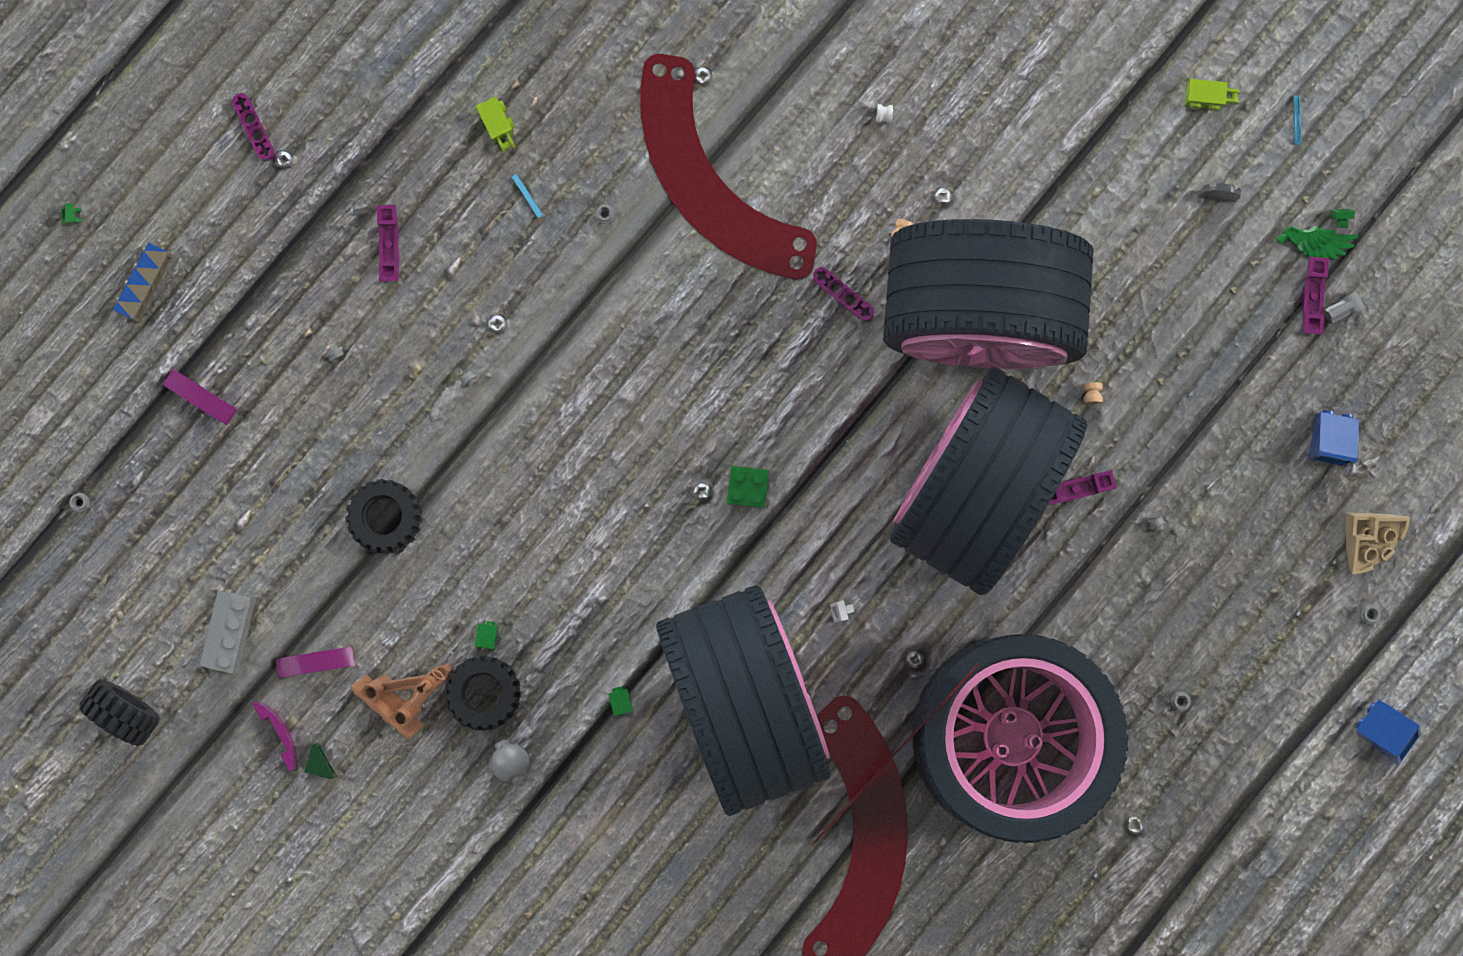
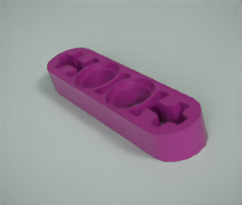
(253, 127)
(845, 291)

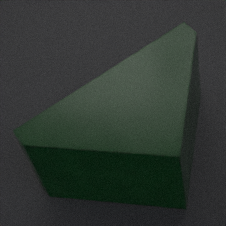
(319, 764)

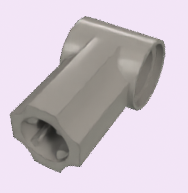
(1347, 306)

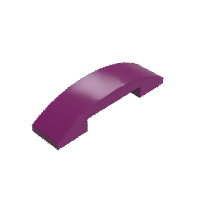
(388, 243)
(1314, 295)
(1084, 487)
(315, 662)
(289, 756)

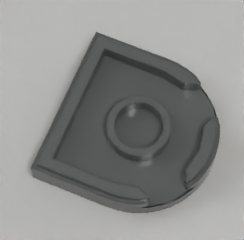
(1221, 192)

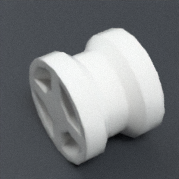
(884, 114)

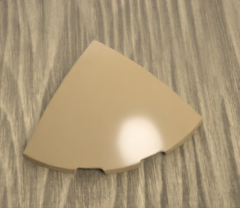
(1372, 538)

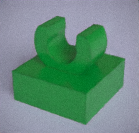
(67, 214)
(1342, 216)

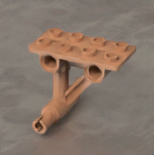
(401, 714)

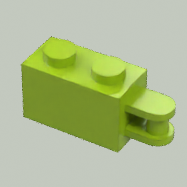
(1209, 95)
(496, 122)

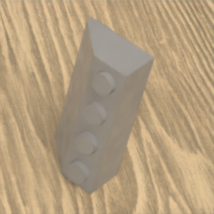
(227, 632)

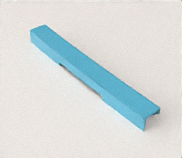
(1297, 120)
(526, 194)

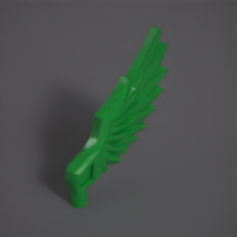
(1318, 241)

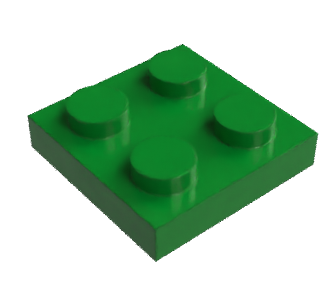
(747, 487)

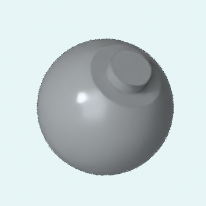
(509, 762)

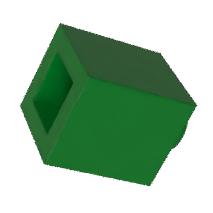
(487, 635)
(620, 701)

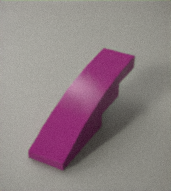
(200, 397)

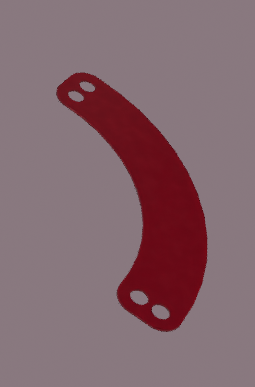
(697, 188)
(940, 705)
(878, 834)

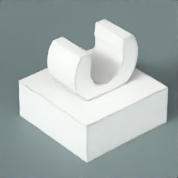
(840, 611)

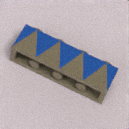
(142, 282)

